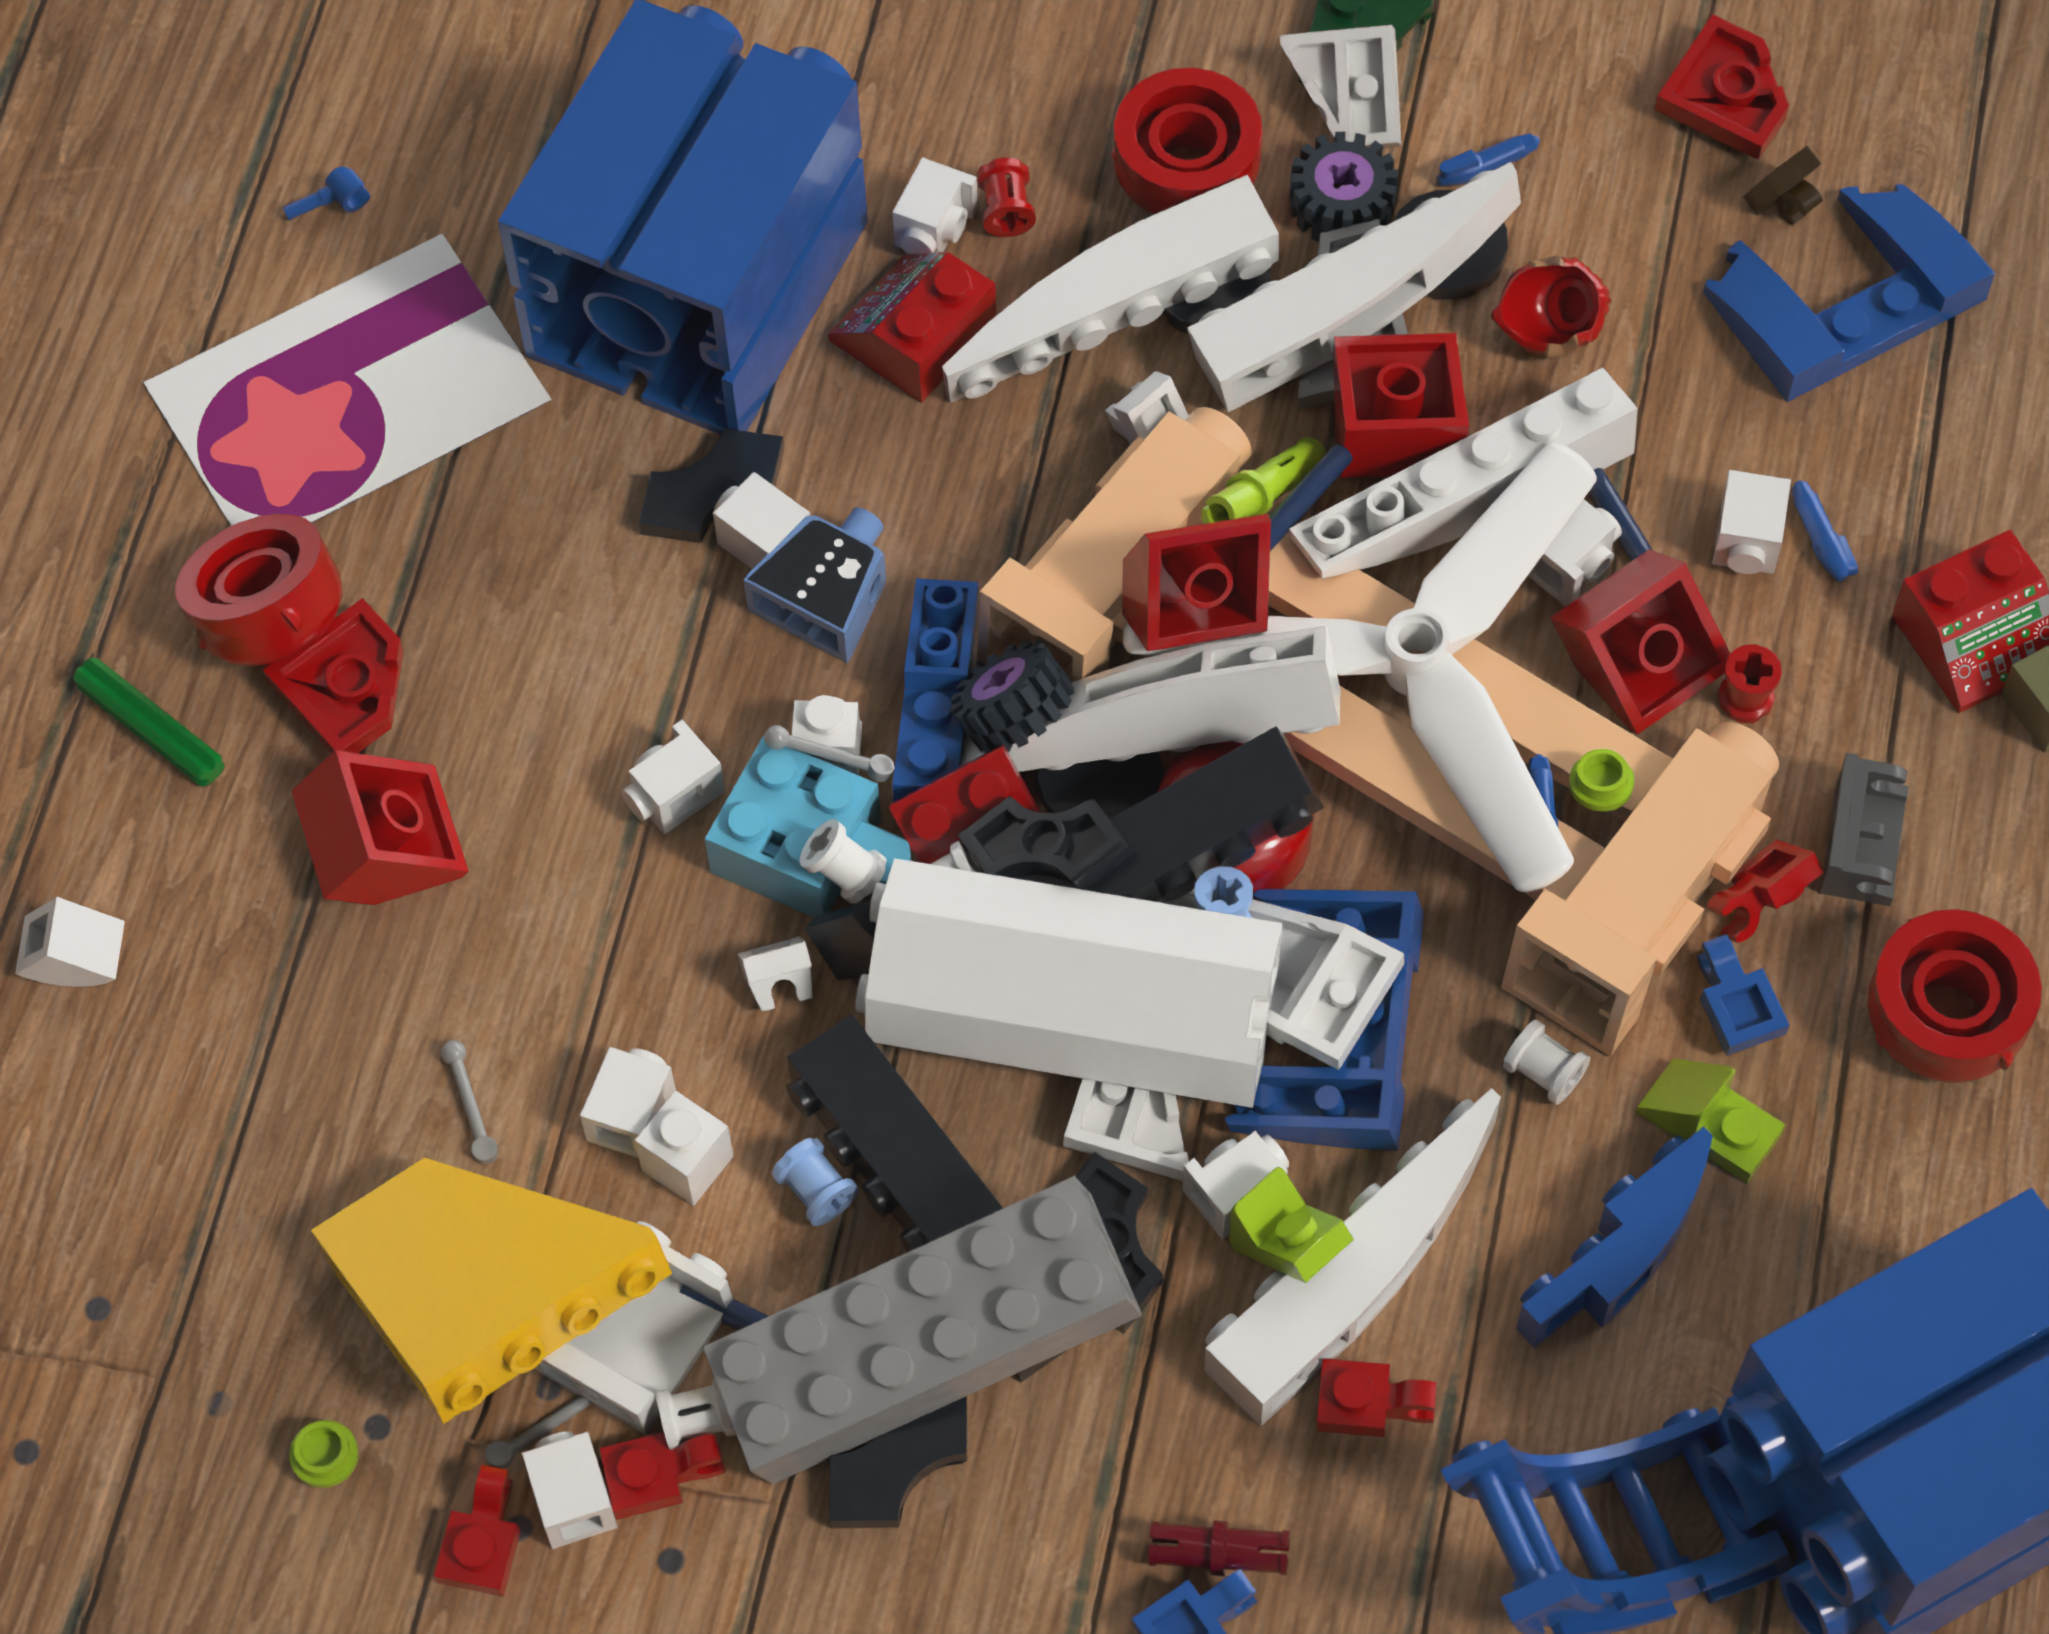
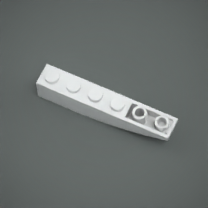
(1121, 284)
(1350, 292)
(1455, 486)
(1190, 700)
(1295, 1324)

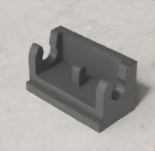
(1865, 831)

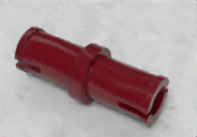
(1219, 1548)

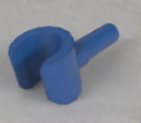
(341, 186)

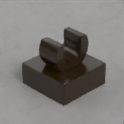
(1788, 188)

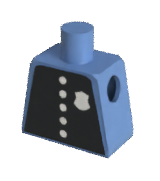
(822, 582)

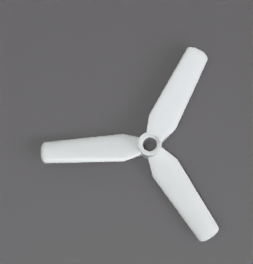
(1444, 700)

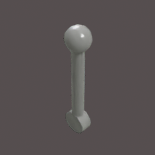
(878, 767)
(484, 1147)
(501, 1454)

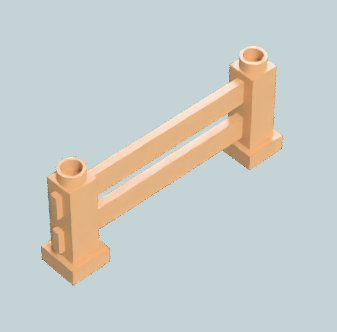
(1589, 935)

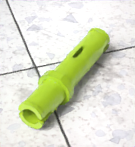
(1254, 491)

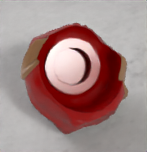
(1552, 306)

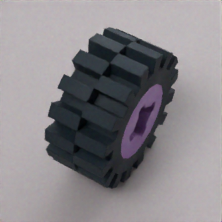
(1366, 197)
(1012, 697)

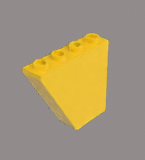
(481, 1275)

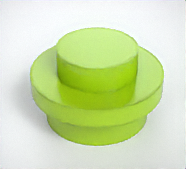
(1601, 780)
(323, 1454)

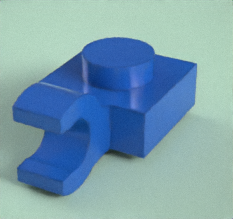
(1738, 1004)
(1189, 1613)

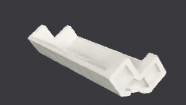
(1070, 981)

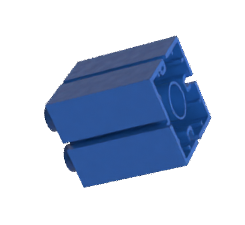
(687, 215)
(1903, 1433)

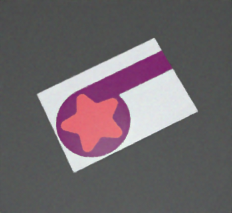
(348, 389)

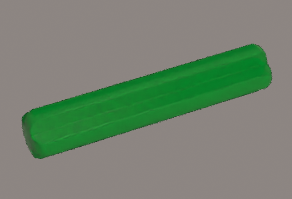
(149, 721)

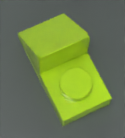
(1699, 1096)
(1284, 1232)

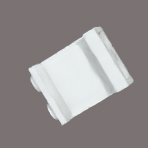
(644, 1343)

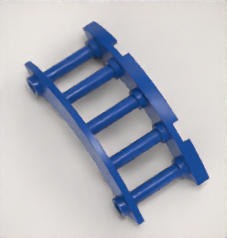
(1612, 1601)

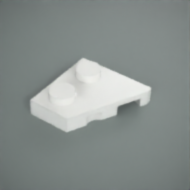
(1351, 79)
(1128, 1127)

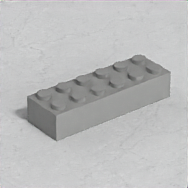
(921, 1331)

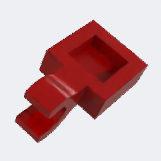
(1768, 879)
(1359, 1398)
(647, 1474)
(480, 1545)

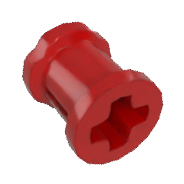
(1006, 197)
(1755, 666)

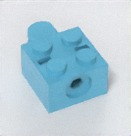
(774, 814)

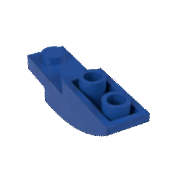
(935, 664)
(1639, 1231)

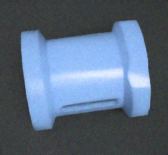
(1224, 891)
(815, 1181)

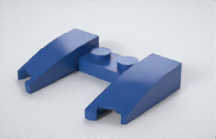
(1800, 350)
(1365, 1097)

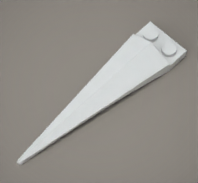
(1324, 981)

